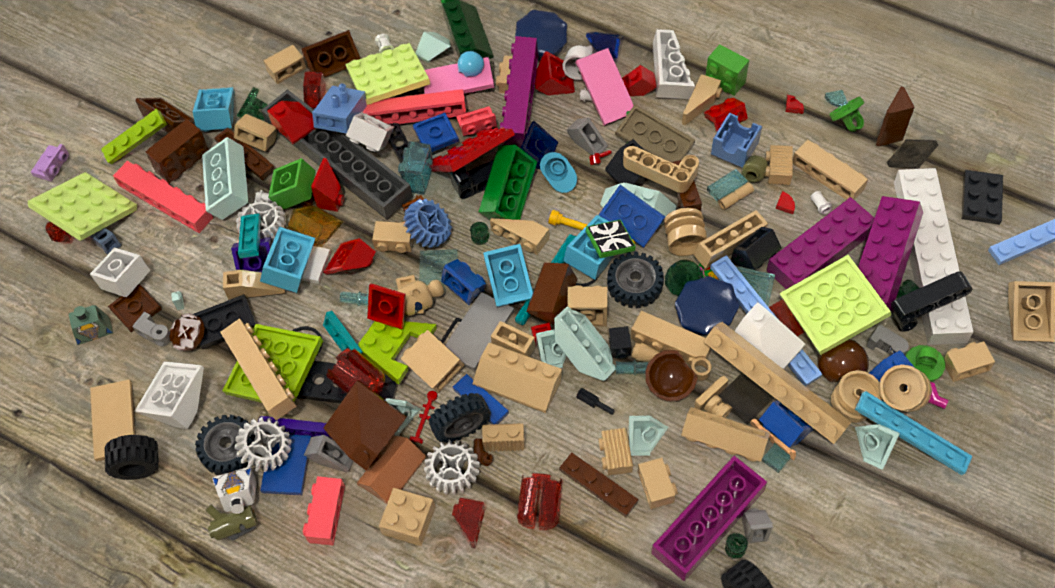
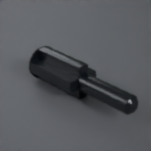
(592, 400)

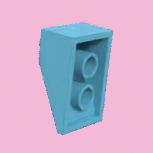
(214, 109)
(582, 254)
(287, 259)
(508, 275)

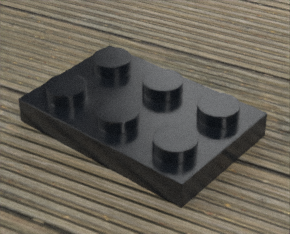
(982, 197)
(221, 316)

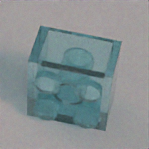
(416, 167)

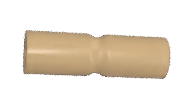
(738, 194)

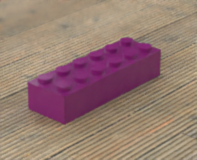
(520, 88)
(822, 244)
(890, 245)
(708, 518)

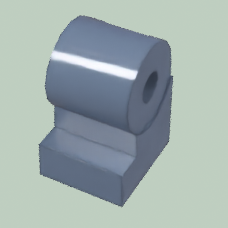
(105, 240)

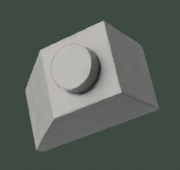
(587, 136)
(327, 453)
(756, 525)

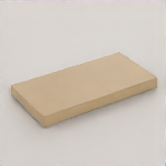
(111, 414)

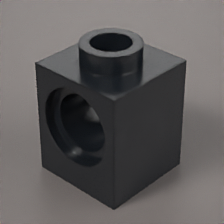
(620, 342)

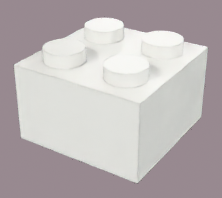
(369, 132)
(120, 272)

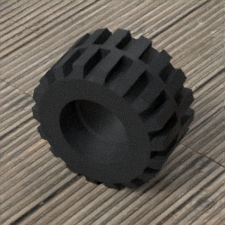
(131, 457)
(745, 575)

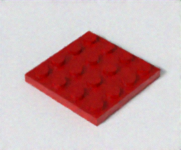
(471, 149)

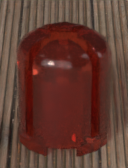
(353, 367)
(549, 503)

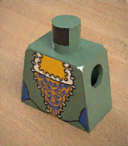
(89, 324)

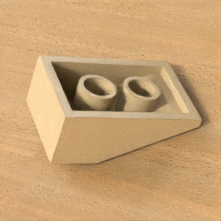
(1032, 311)

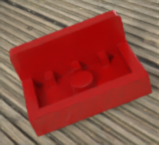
(718, 113)

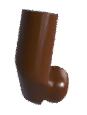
(483, 457)

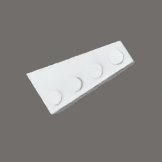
(669, 67)

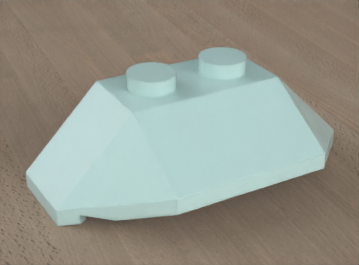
(650, 196)
(583, 344)

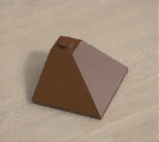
(363, 425)

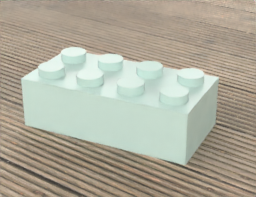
(224, 178)

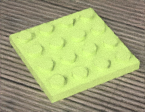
(388, 73)
(82, 206)
(835, 304)

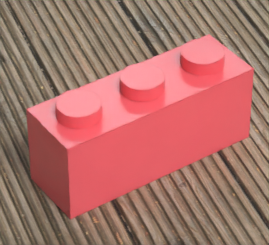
(324, 511)

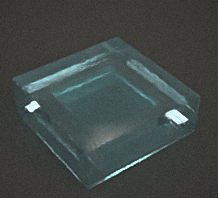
(776, 458)

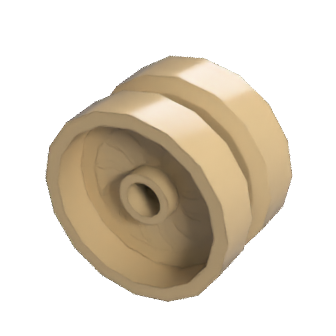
(918, 389)
(849, 390)

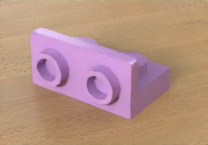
(50, 162)

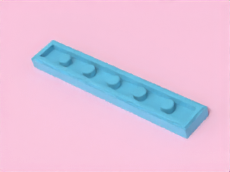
(914, 433)

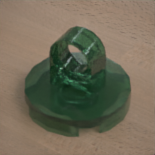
(252, 105)
(681, 273)

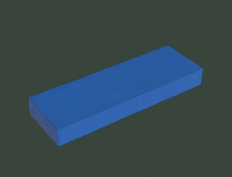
(466, 386)

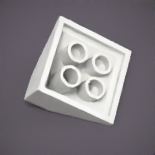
(770, 336)
(173, 394)

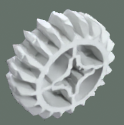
(270, 214)
(267, 460)
(441, 479)

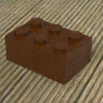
(177, 151)

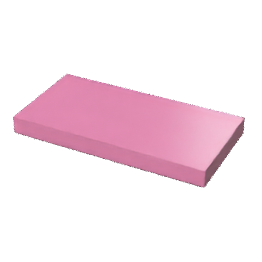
(448, 79)
(605, 86)

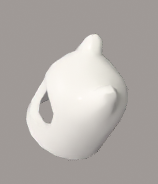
(574, 54)

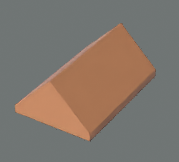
(392, 468)

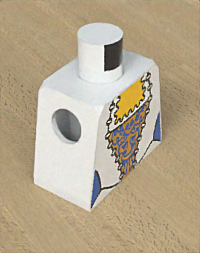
(236, 489)

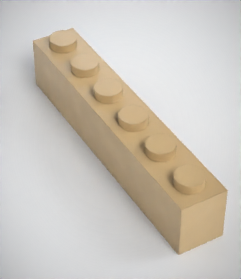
(258, 369)

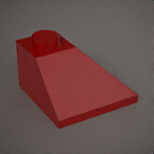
(551, 77)
(291, 120)
(327, 189)
(350, 256)
(386, 306)

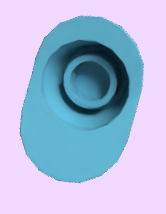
(558, 172)

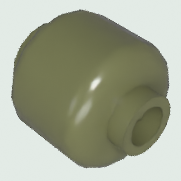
(754, 169)

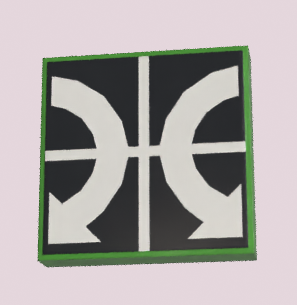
(610, 238)

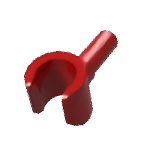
(595, 159)

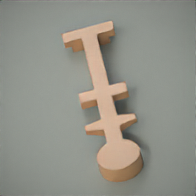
(773, 439)

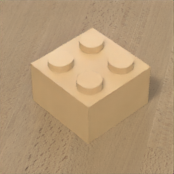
(590, 302)
(407, 516)

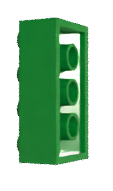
(508, 184)

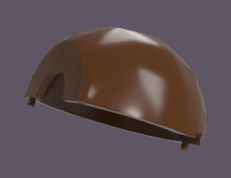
(843, 359)
(670, 376)

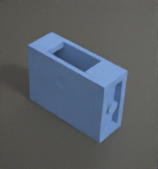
(338, 108)

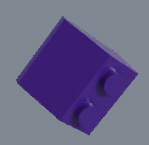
(252, 263)

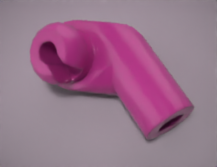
(936, 399)

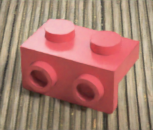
(476, 121)

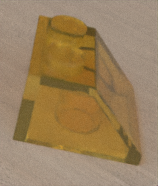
(314, 223)

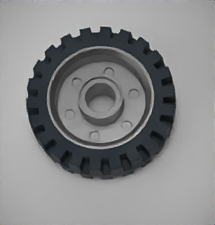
(632, 292)
(459, 417)
(211, 444)

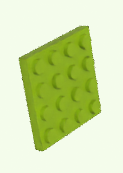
(288, 350)

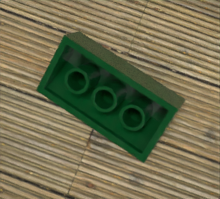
(466, 28)

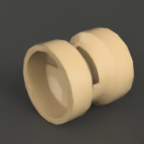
(717, 407)

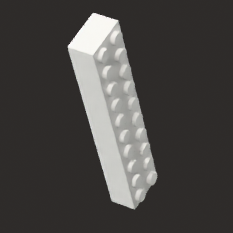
(934, 255)

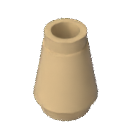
(643, 352)

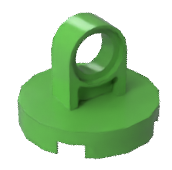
(848, 112)
(927, 361)

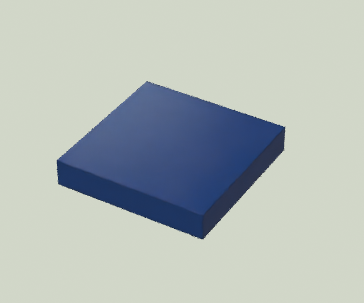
(436, 132)

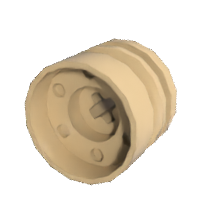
(684, 231)

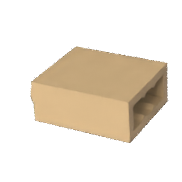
(432, 361)

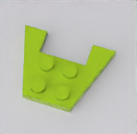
(384, 342)

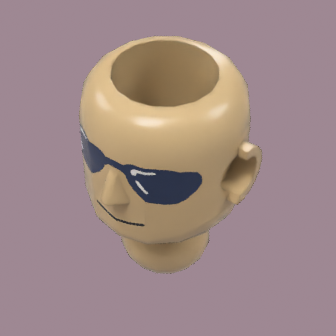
(420, 296)

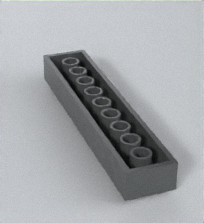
(351, 165)

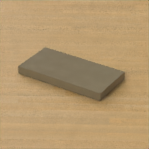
(654, 135)

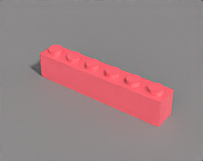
(418, 107)
(163, 196)

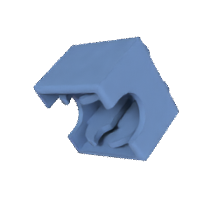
(734, 141)

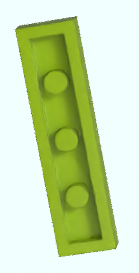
(134, 136)

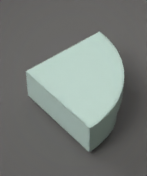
(177, 299)

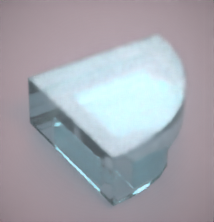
(836, 98)

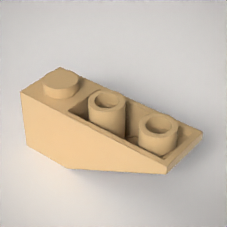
(523, 232)
(247, 283)

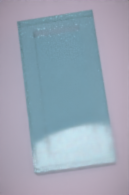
(726, 185)

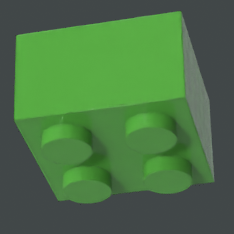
(729, 68)
(292, 184)

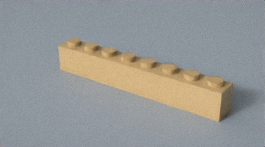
(777, 382)

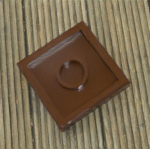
(130, 308)

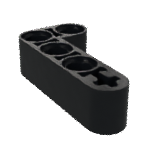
(471, 182)
(929, 298)

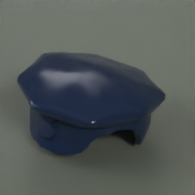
(547, 28)
(706, 304)

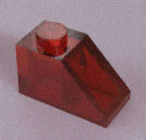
(313, 88)
(469, 519)

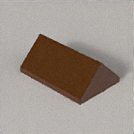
(330, 54)
(170, 113)
(896, 119)
(551, 291)

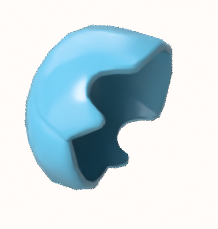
(470, 64)

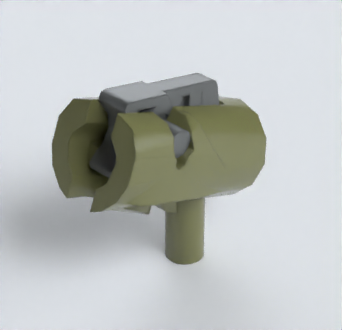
(231, 524)

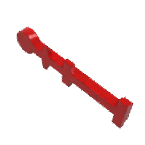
(432, 396)

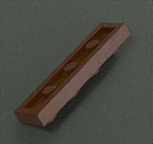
(253, 160)
(598, 484)

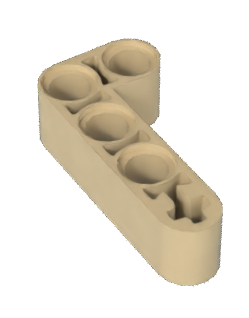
(661, 170)

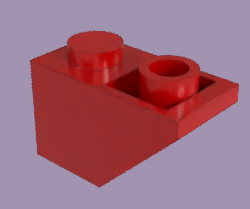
(639, 81)

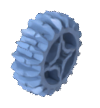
(427, 223)

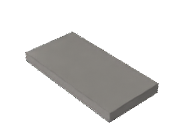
(476, 328)

